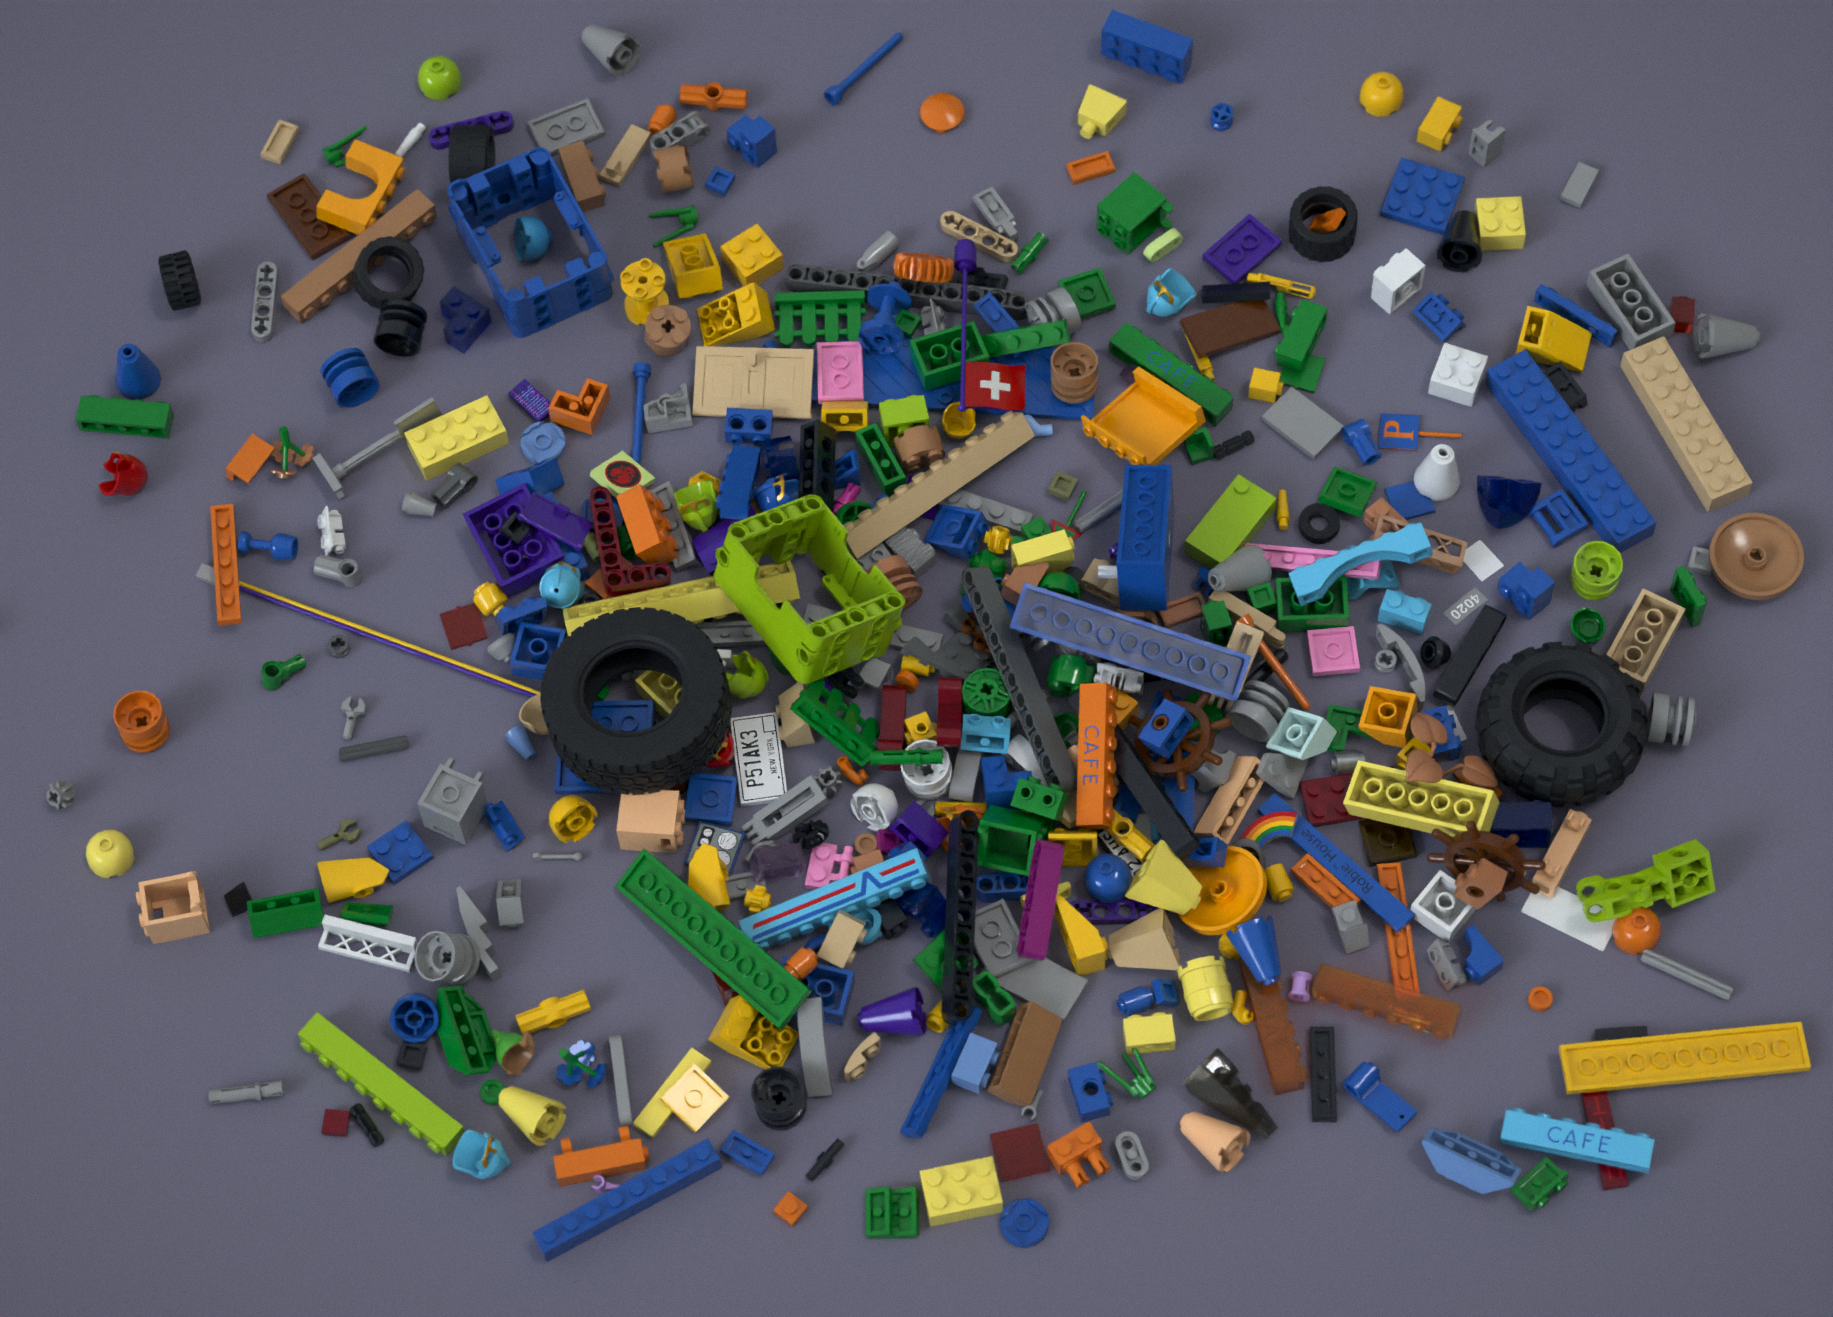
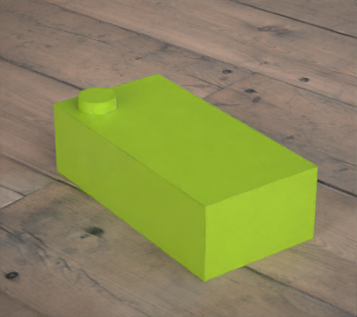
(1230, 522)

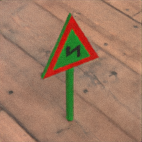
(1056, 526)

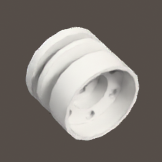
(934, 784)

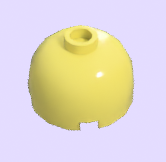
(109, 853)

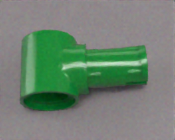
(281, 670)

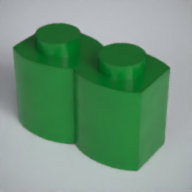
(990, 996)

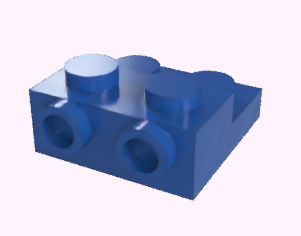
(957, 531)
(529, 611)

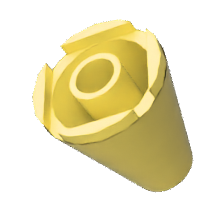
(533, 1113)

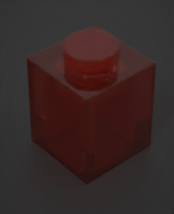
(1682, 312)

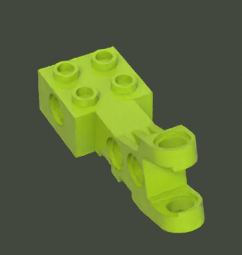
(1676, 877)

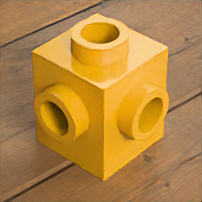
(919, 728)

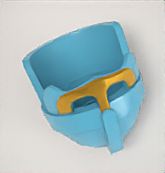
(1169, 294)
(566, 580)
(480, 1155)

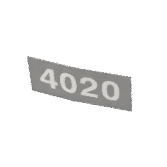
(1465, 606)

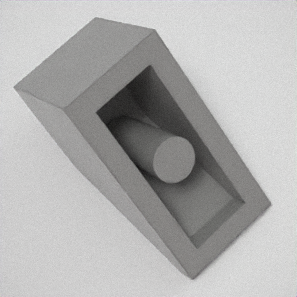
(510, 902)

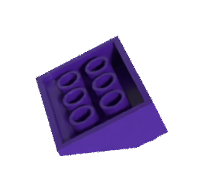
(511, 563)

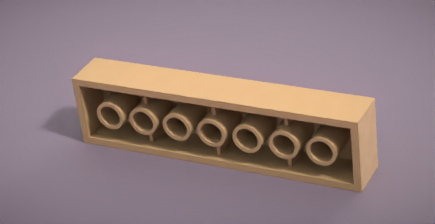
(1686, 424)

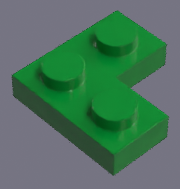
(1345, 722)

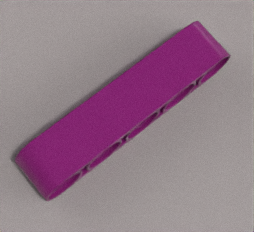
(1040, 900)

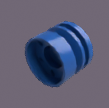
(350, 377)

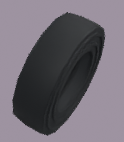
(1318, 536)

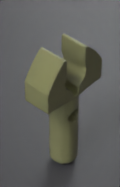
(342, 834)

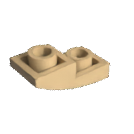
(857, 1063)

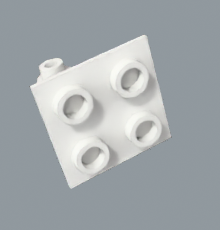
(1128, 679)

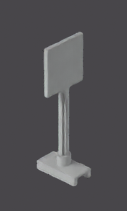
(421, 414)

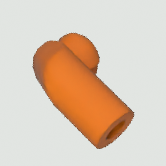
(848, 771)

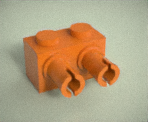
(1075, 1148)

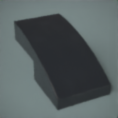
(981, 278)

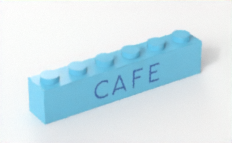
(1577, 1141)

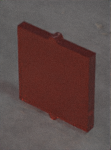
(463, 626)

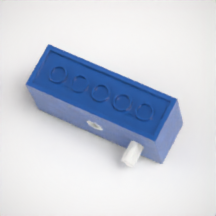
(1144, 538)

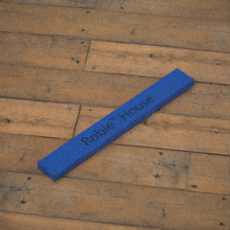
(1343, 868)

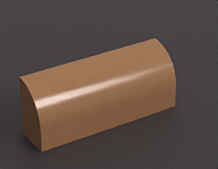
(1025, 1054)

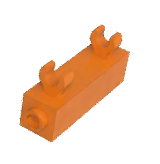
(602, 1160)

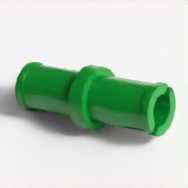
(1029, 253)

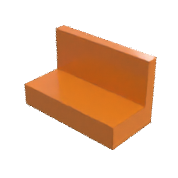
(249, 459)

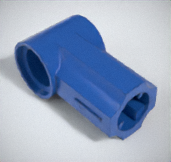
(1359, 437)

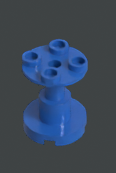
(882, 332)

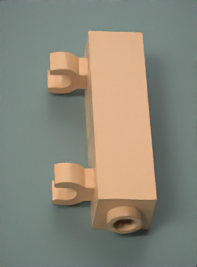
(1562, 852)

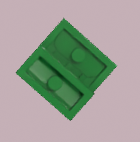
(892, 1213)

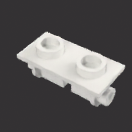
(329, 523)

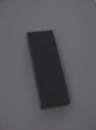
(1236, 292)

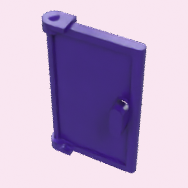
(567, 528)

